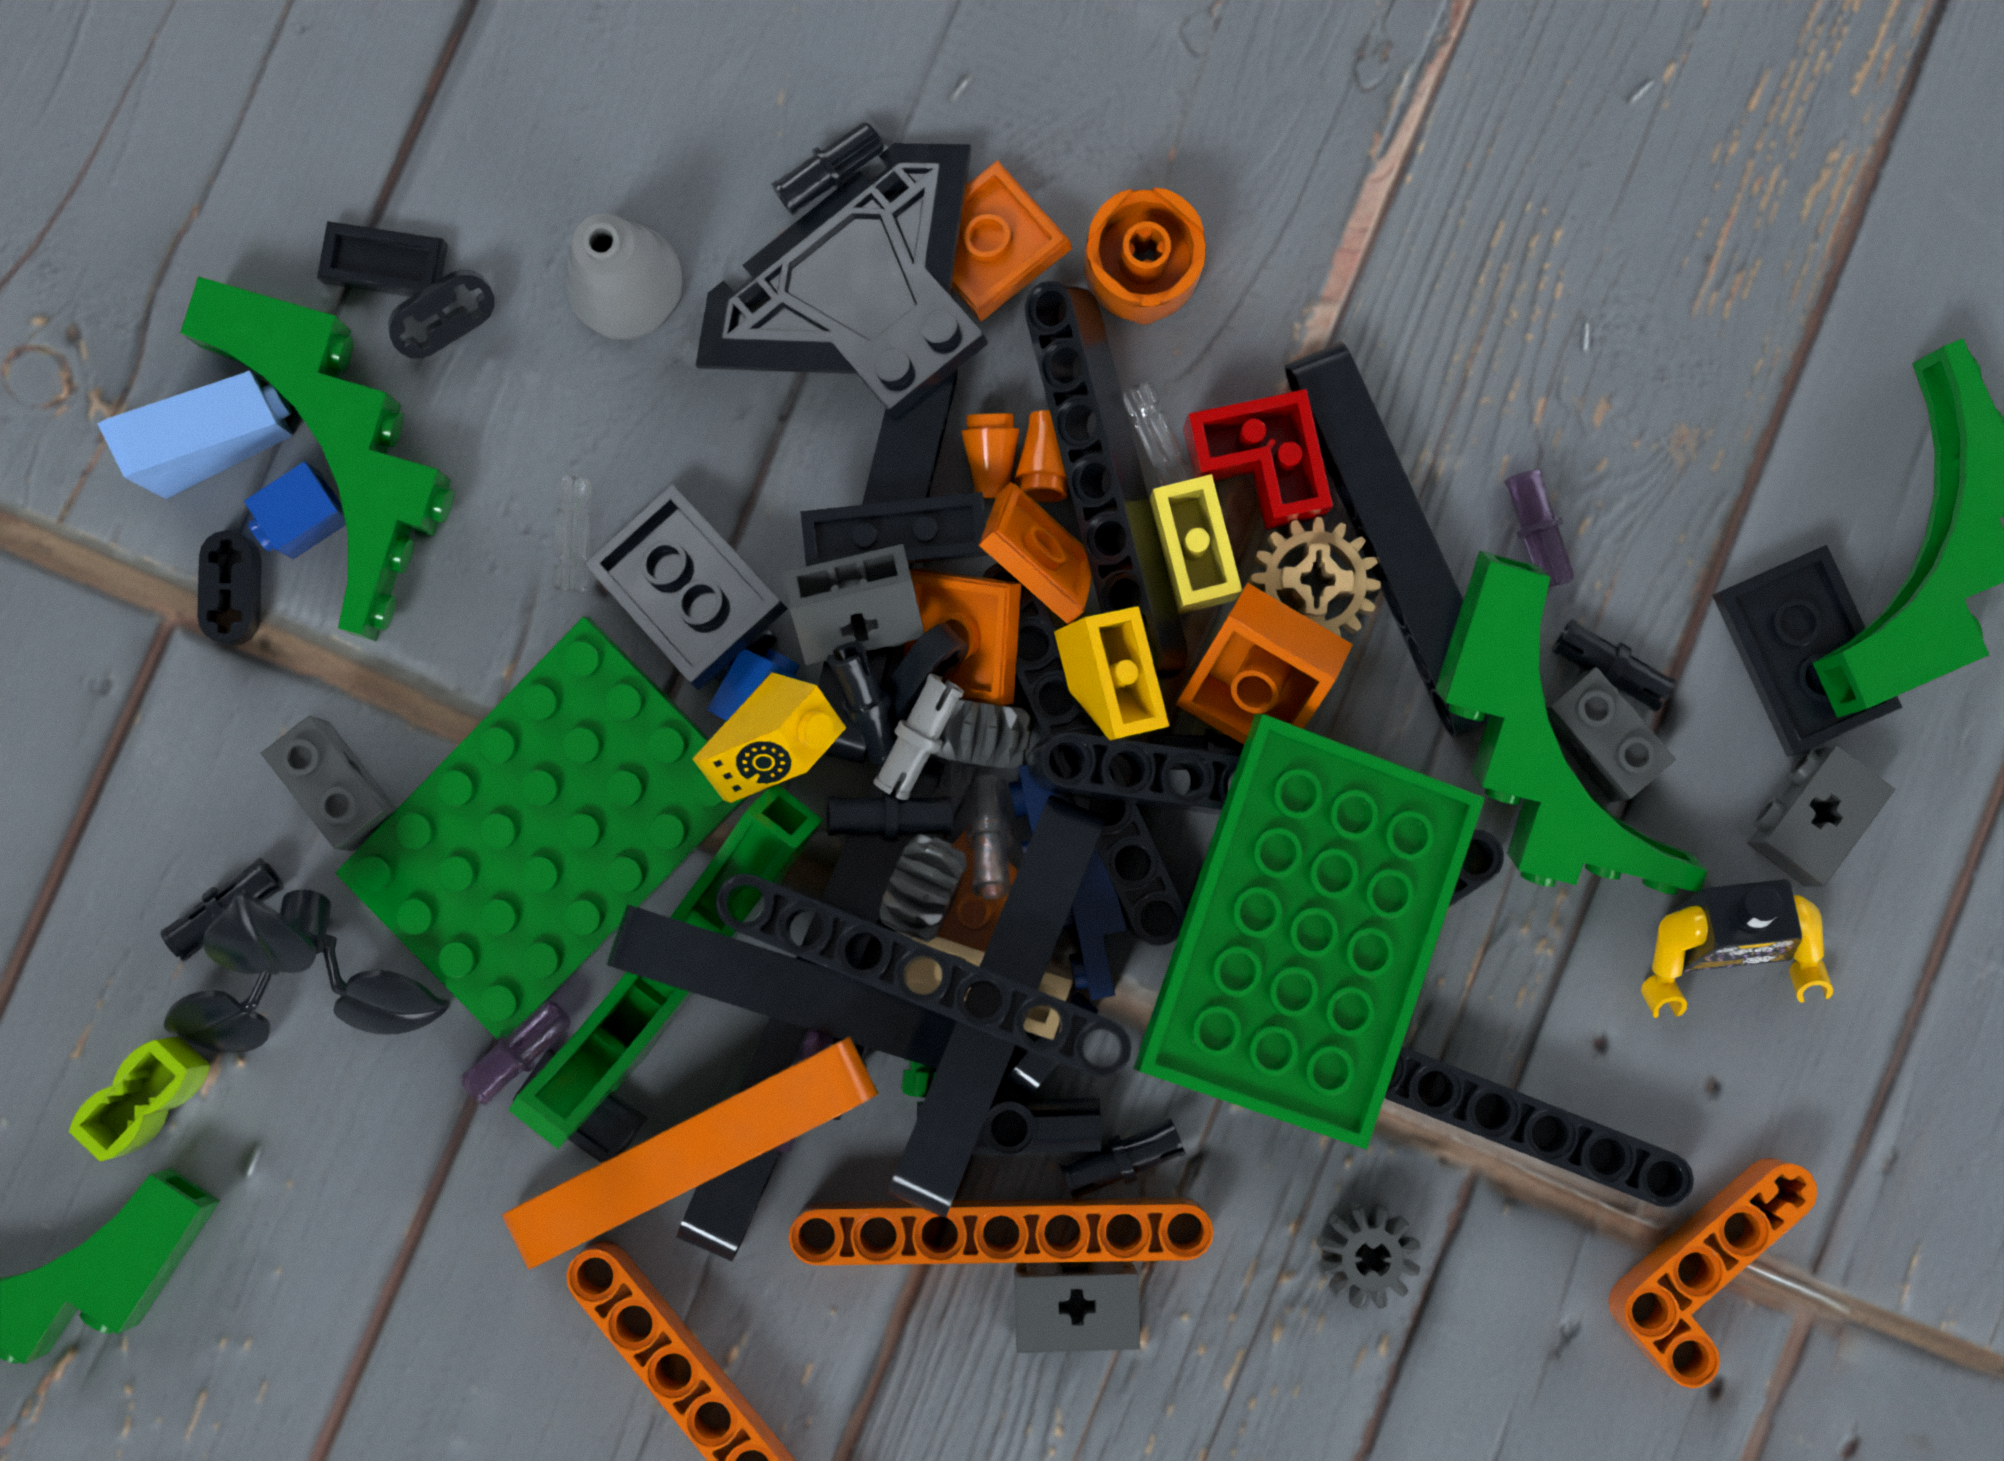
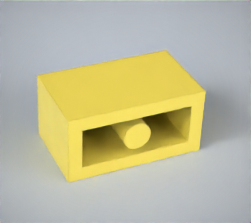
(1195, 544)

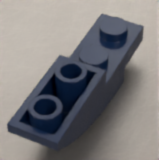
(1095, 906)

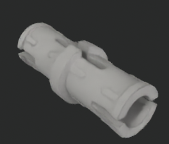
(918, 736)

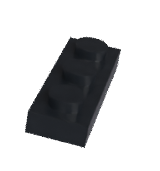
(927, 528)

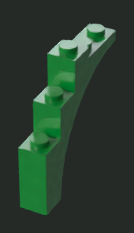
(353, 423)
(1927, 621)
(1496, 672)
(638, 1008)
(110, 1274)

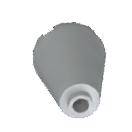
(621, 277)

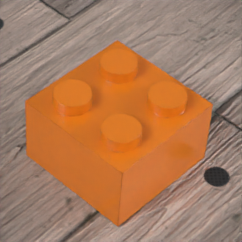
(1265, 664)

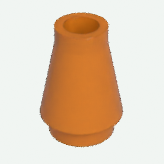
(990, 450)
(1041, 464)

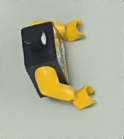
(1737, 929)

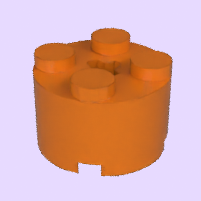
(1137, 223)

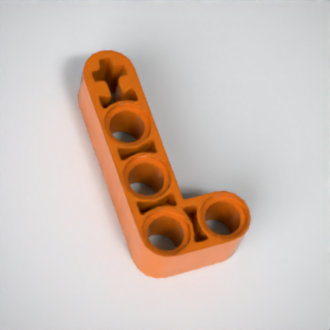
(1719, 1264)

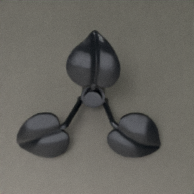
(259, 940)

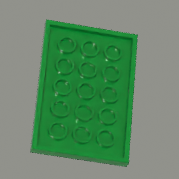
(541, 830)
(1309, 932)

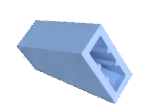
(197, 433)

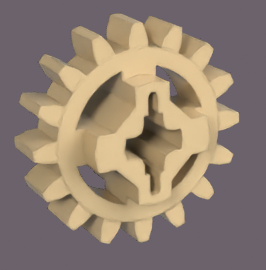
(1316, 551)

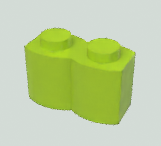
(137, 1104)

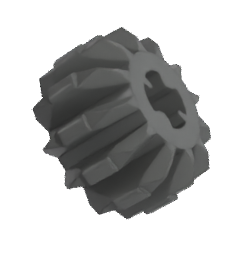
(986, 734)
(923, 887)
(1363, 1277)

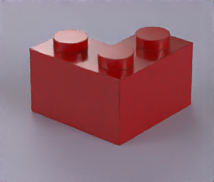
(1275, 443)

